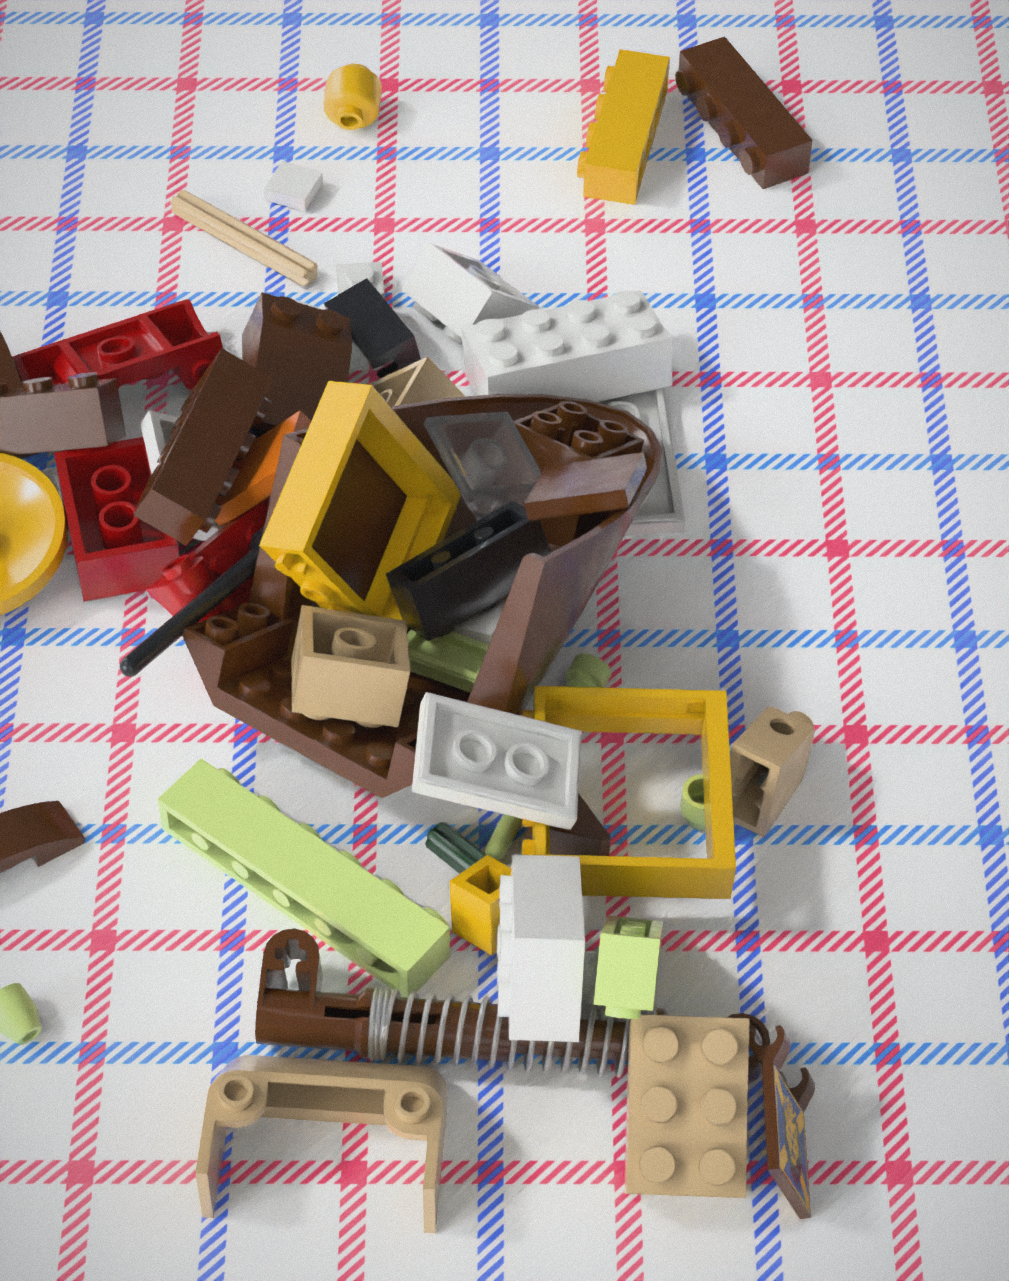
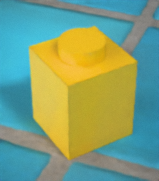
(476, 903)

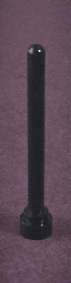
(193, 611)

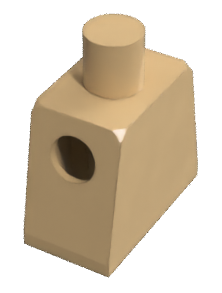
(773, 745)

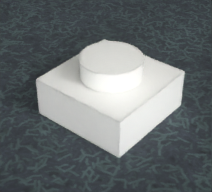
(353, 273)

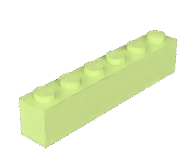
(305, 877)

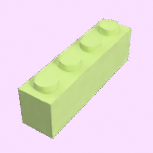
(628, 966)

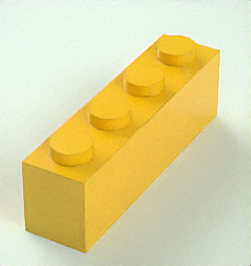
(625, 126)

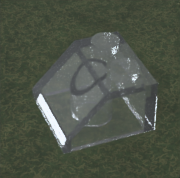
(485, 459)

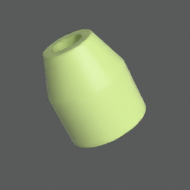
(693, 802)
(18, 1014)

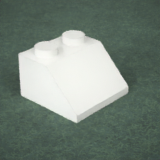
(461, 291)

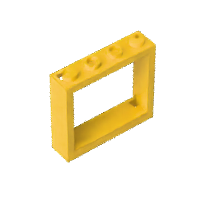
(341, 417)
(653, 713)

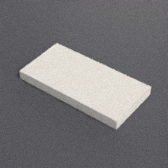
(663, 507)

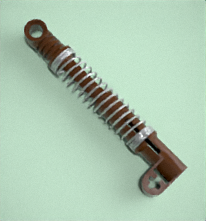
(387, 1023)

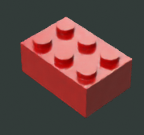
(109, 544)

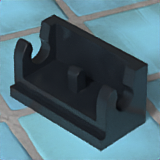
(376, 328)

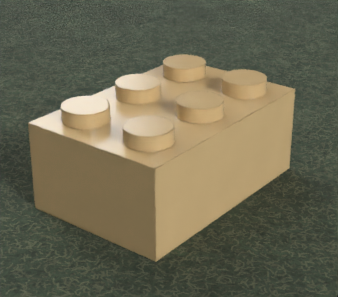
(687, 1106)

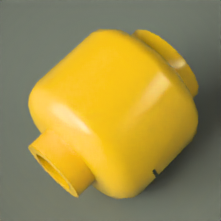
(353, 95)

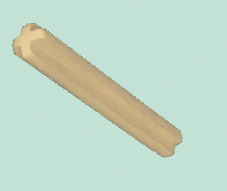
(244, 238)

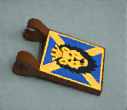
(785, 1120)

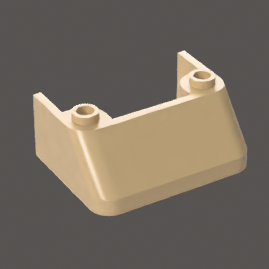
(402, 1097)

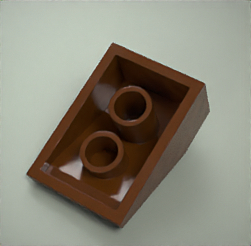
(297, 349)

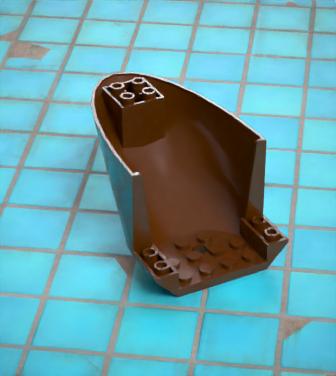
(250, 648)

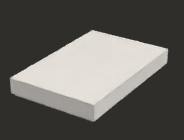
(497, 761)

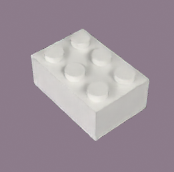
(541, 948)

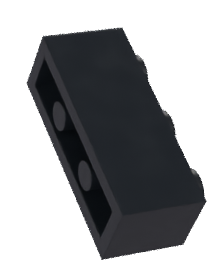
(465, 571)

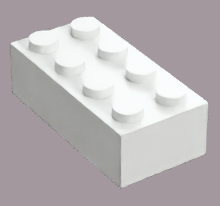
(572, 350)

